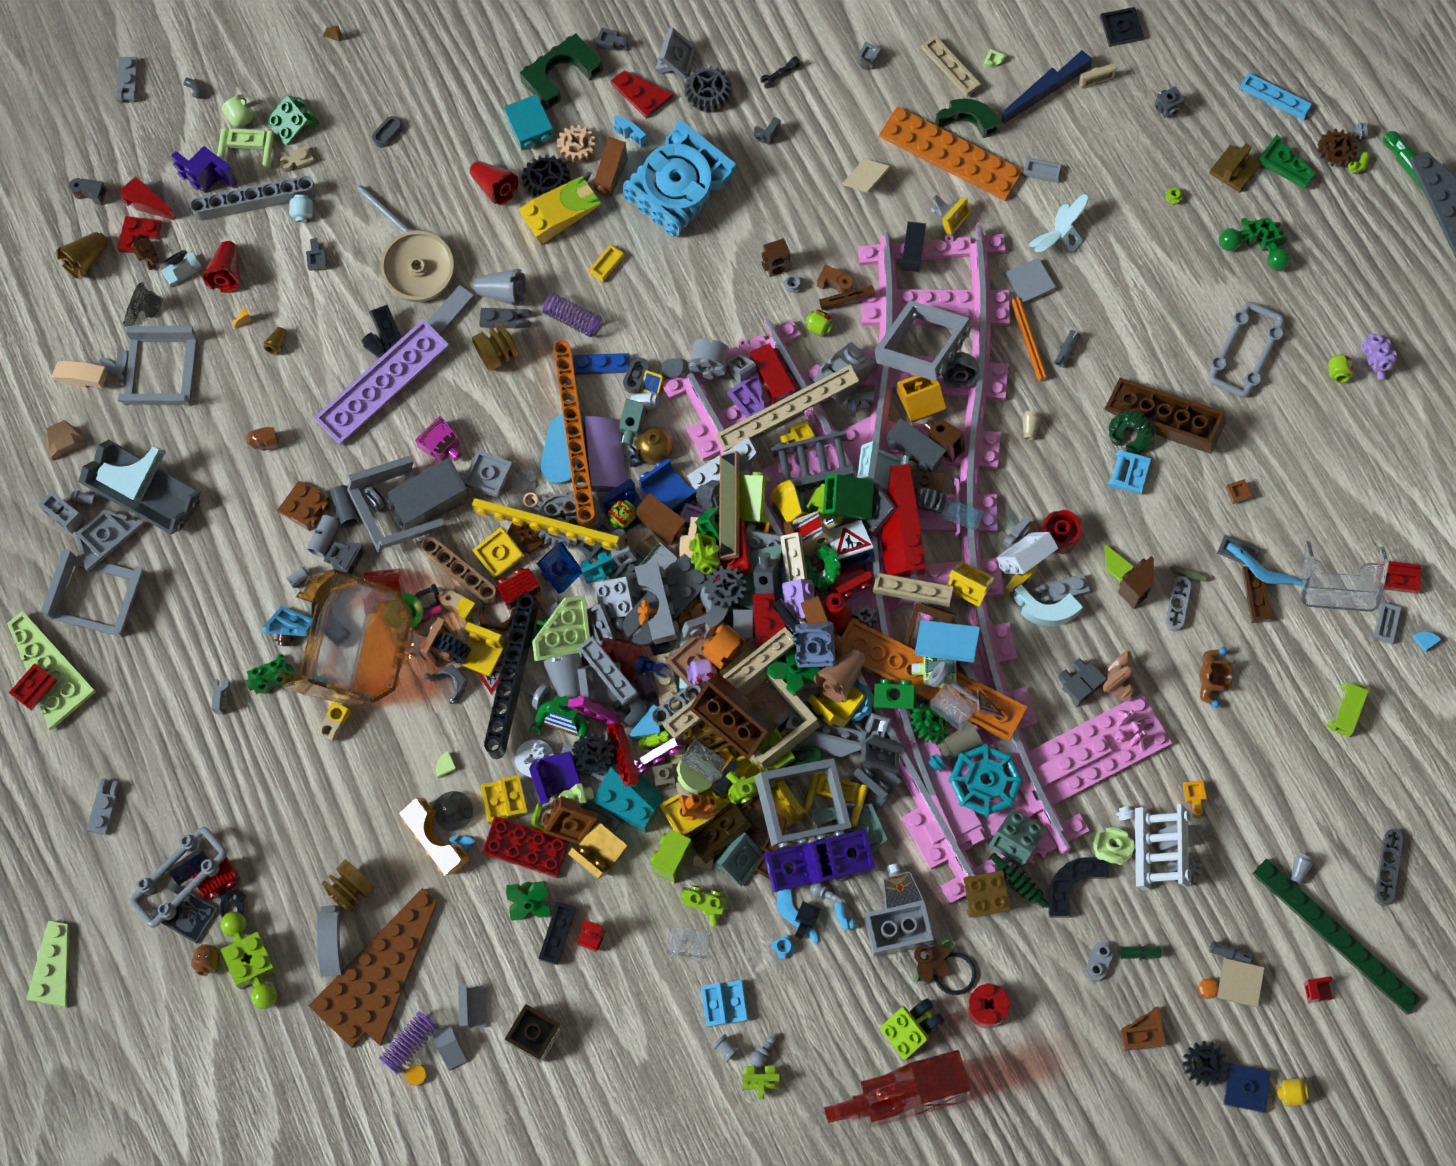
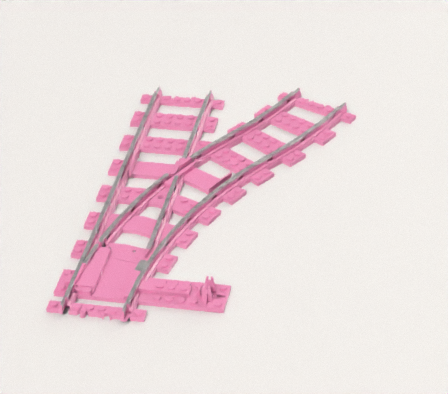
(1048, 771)

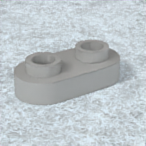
(1100, 961)

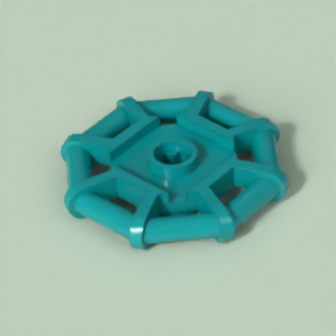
(990, 790)

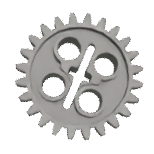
(558, 504)

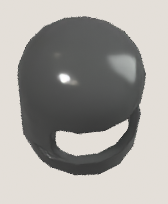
(634, 710)

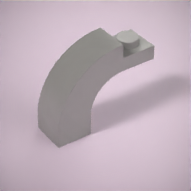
(707, 623)
(328, 941)

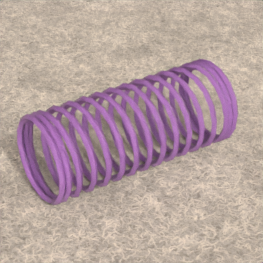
(597, 318)
(423, 1020)

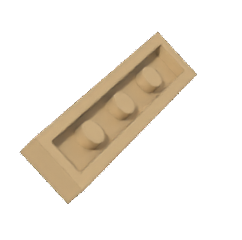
(950, 66)
(913, 589)

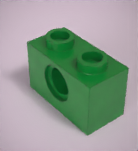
(884, 699)

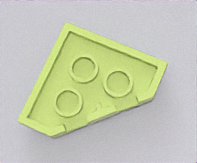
(563, 631)

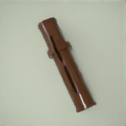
(847, 297)

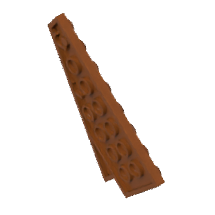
(372, 983)

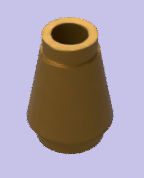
(275, 341)

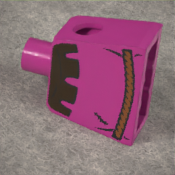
(439, 441)

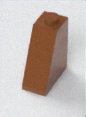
(611, 166)

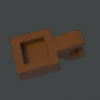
(145, 251)

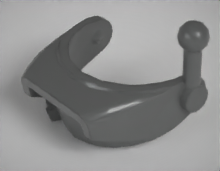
(459, 680)

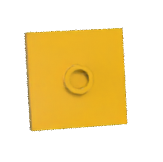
(498, 553)

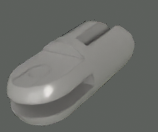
(373, 497)

